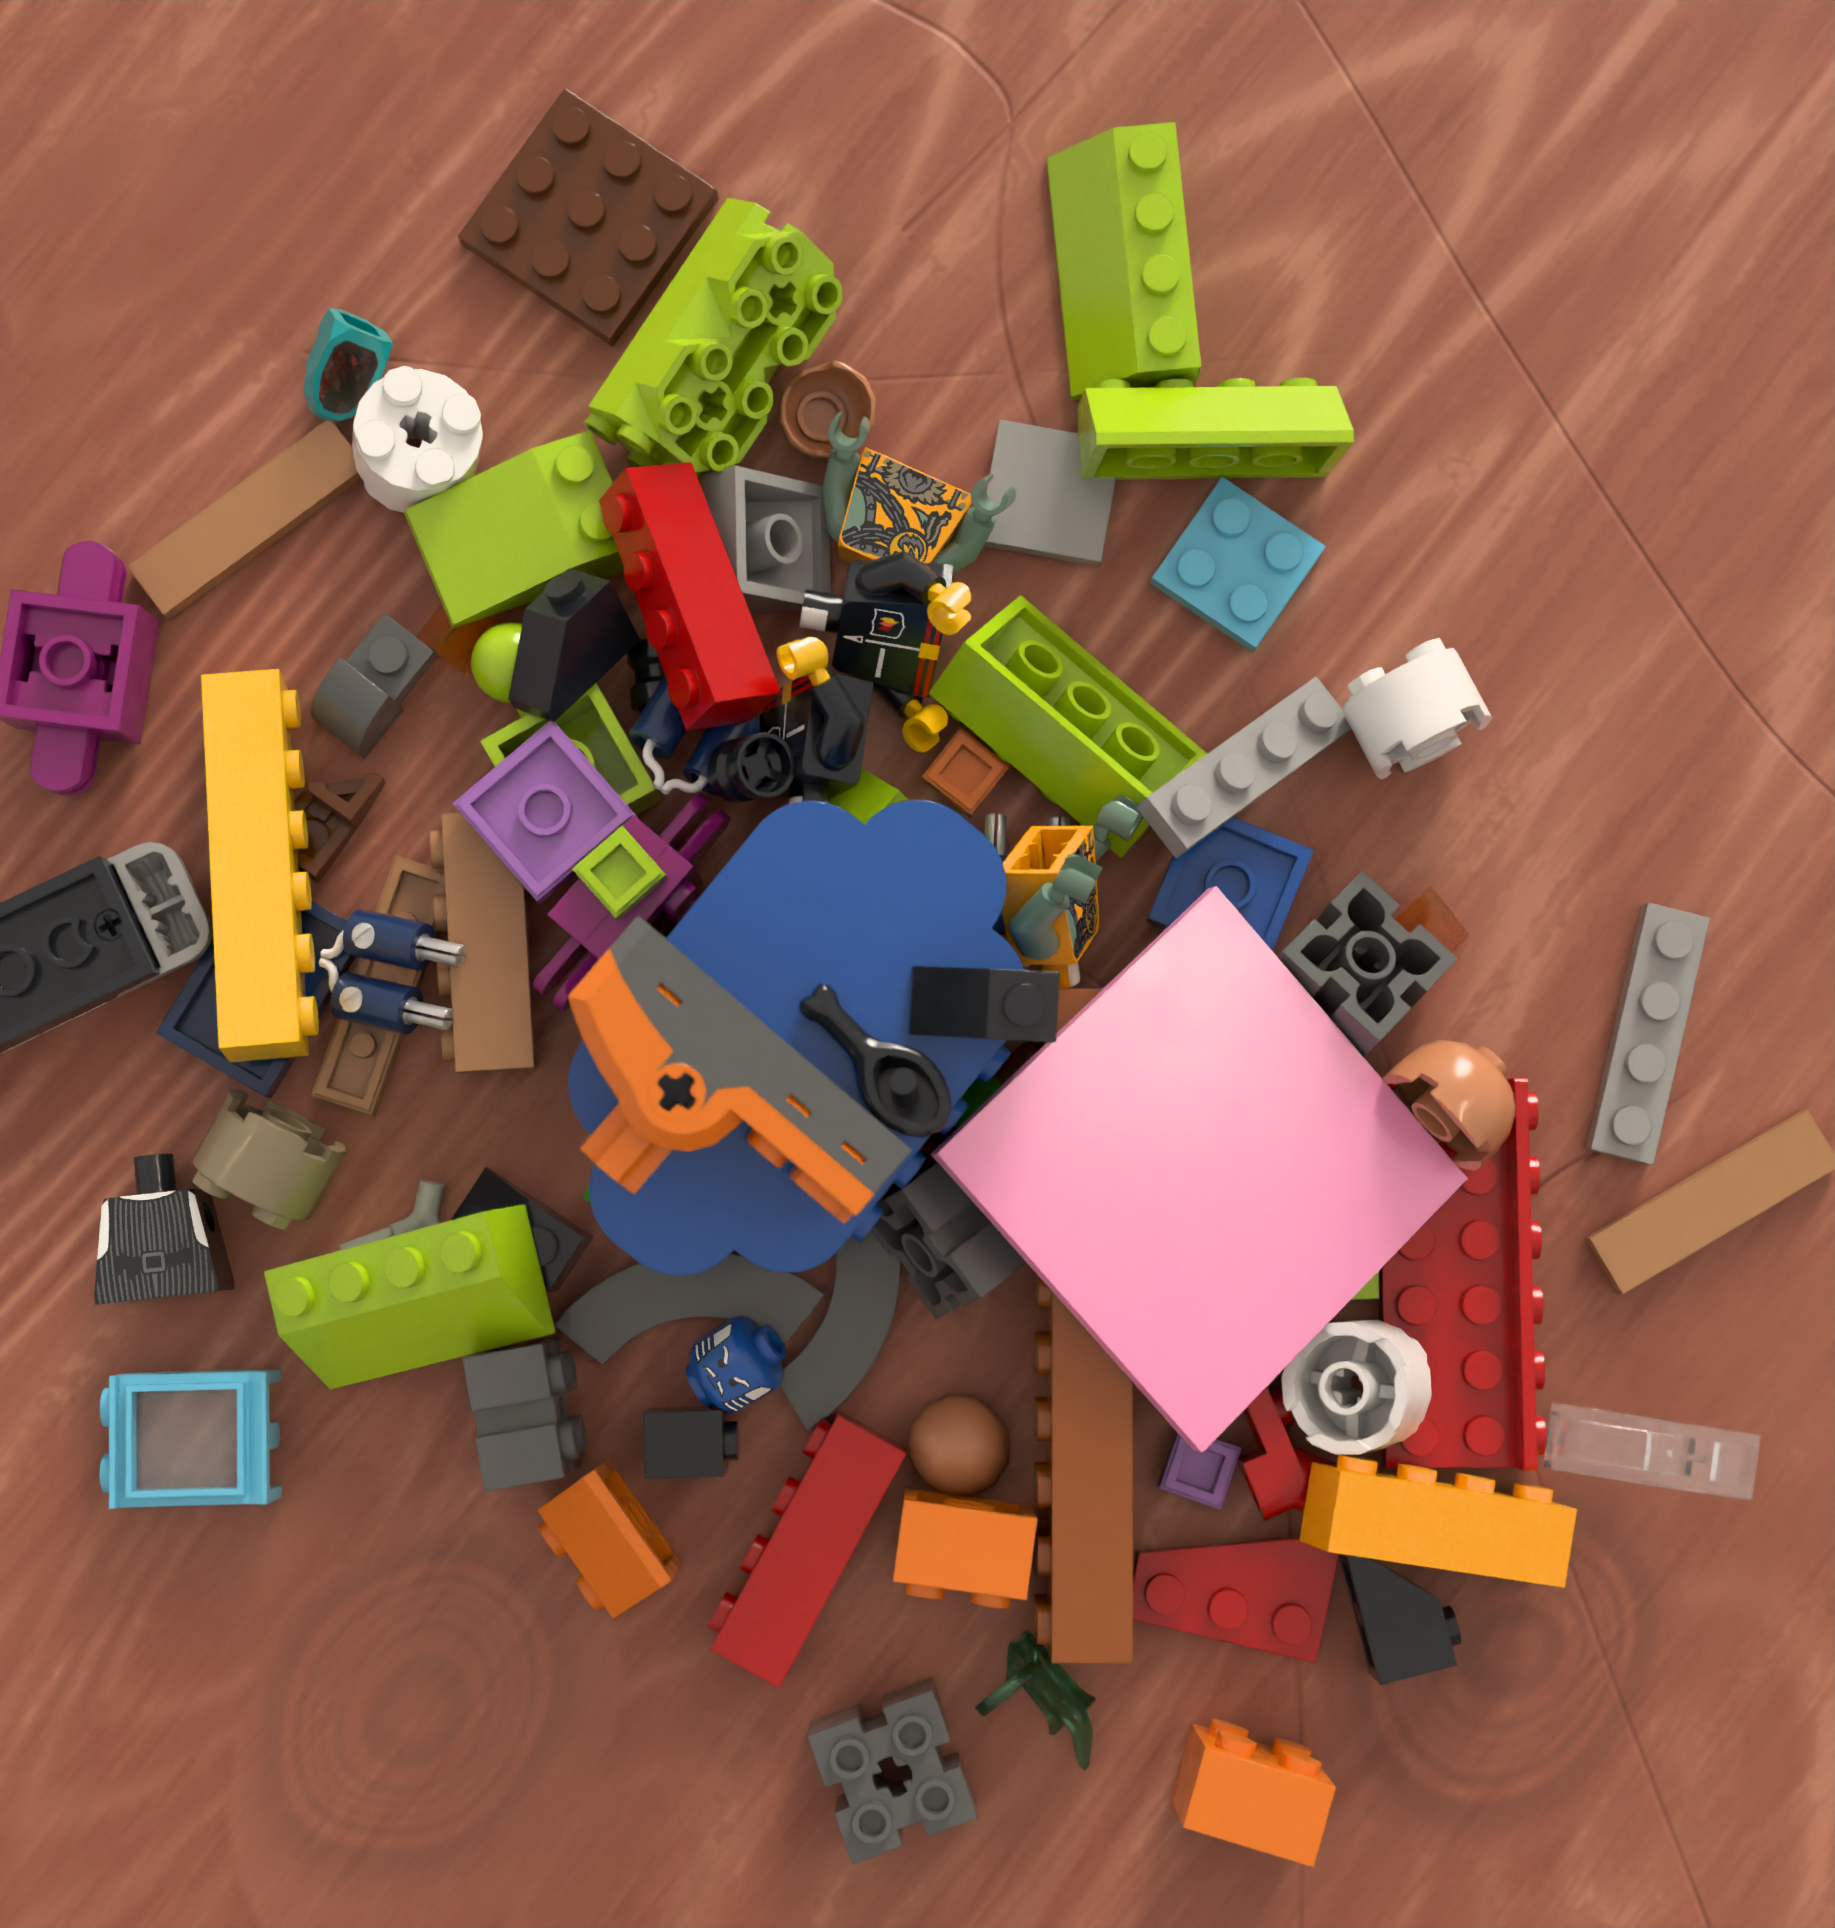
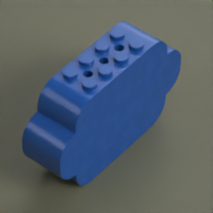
(791, 910)

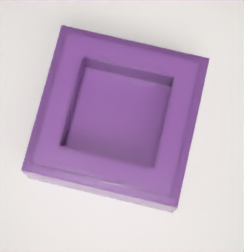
(1199, 1475)

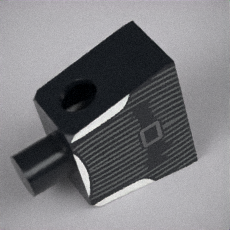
(159, 1239)

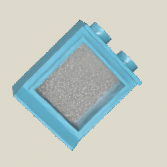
(189, 1438)

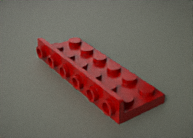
(1473, 1309)

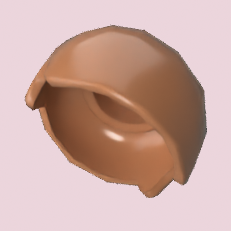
(815, 399)
(959, 1445)

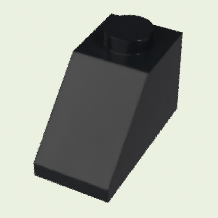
(568, 643)
(984, 1003)
(556, 1239)
(1398, 1622)

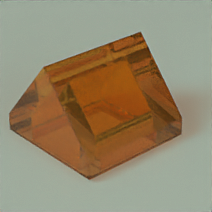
(454, 644)

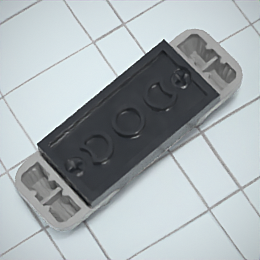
(95, 938)

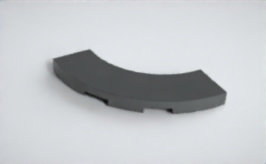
(644, 1298)
(850, 1333)

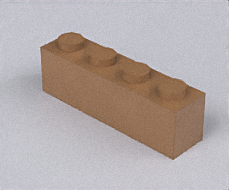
(493, 985)

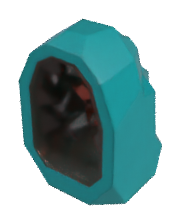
(344, 364)

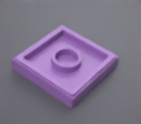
(544, 810)

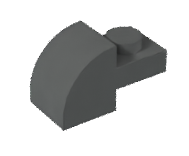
(364, 692)

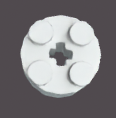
(415, 406)
(1414, 708)
(1393, 1381)

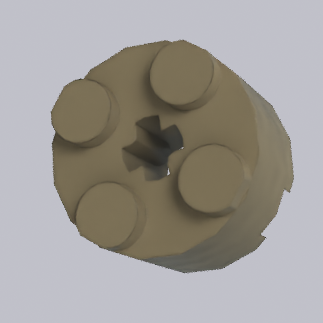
(266, 1160)

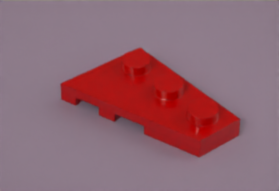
(1242, 1593)

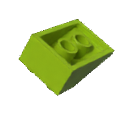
(516, 529)

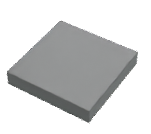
(1053, 508)

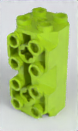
(705, 354)

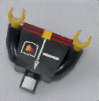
(893, 632)
(820, 720)

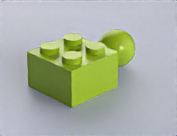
(586, 723)

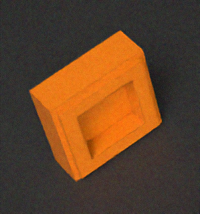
(965, 772)

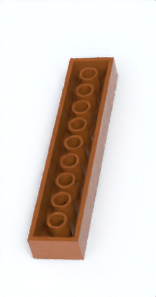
(1084, 1478)

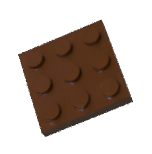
(588, 217)

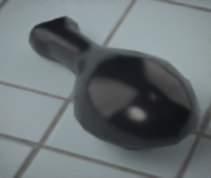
(895, 1080)

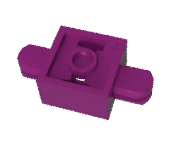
(52, 661)
(593, 924)

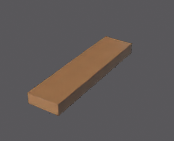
(247, 520)
(362, 1055)
(1712, 1202)

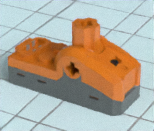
(660, 1014)

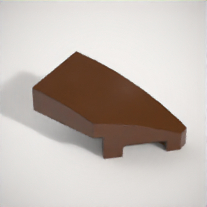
(332, 818)

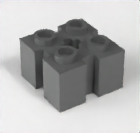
(1365, 963)
(943, 1241)
(524, 1414)
(875, 1807)

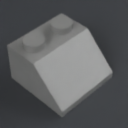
(771, 535)

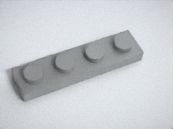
(1244, 767)
(1647, 1034)

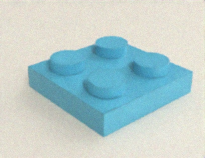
(1237, 564)

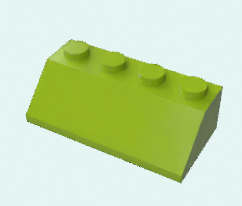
(1124, 259)
(1211, 430)
(1061, 717)
(413, 1298)

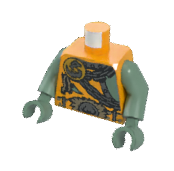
(891, 508)
(1054, 889)

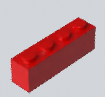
(688, 595)
(808, 1548)

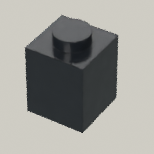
(688, 1442)

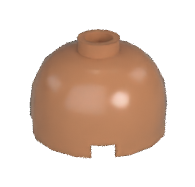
(1457, 1098)

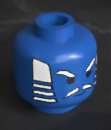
(736, 1364)

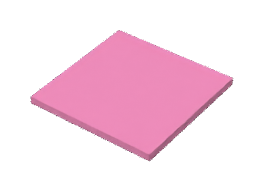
(1201, 1168)

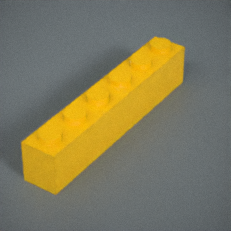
(256, 867)

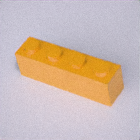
(1437, 1523)

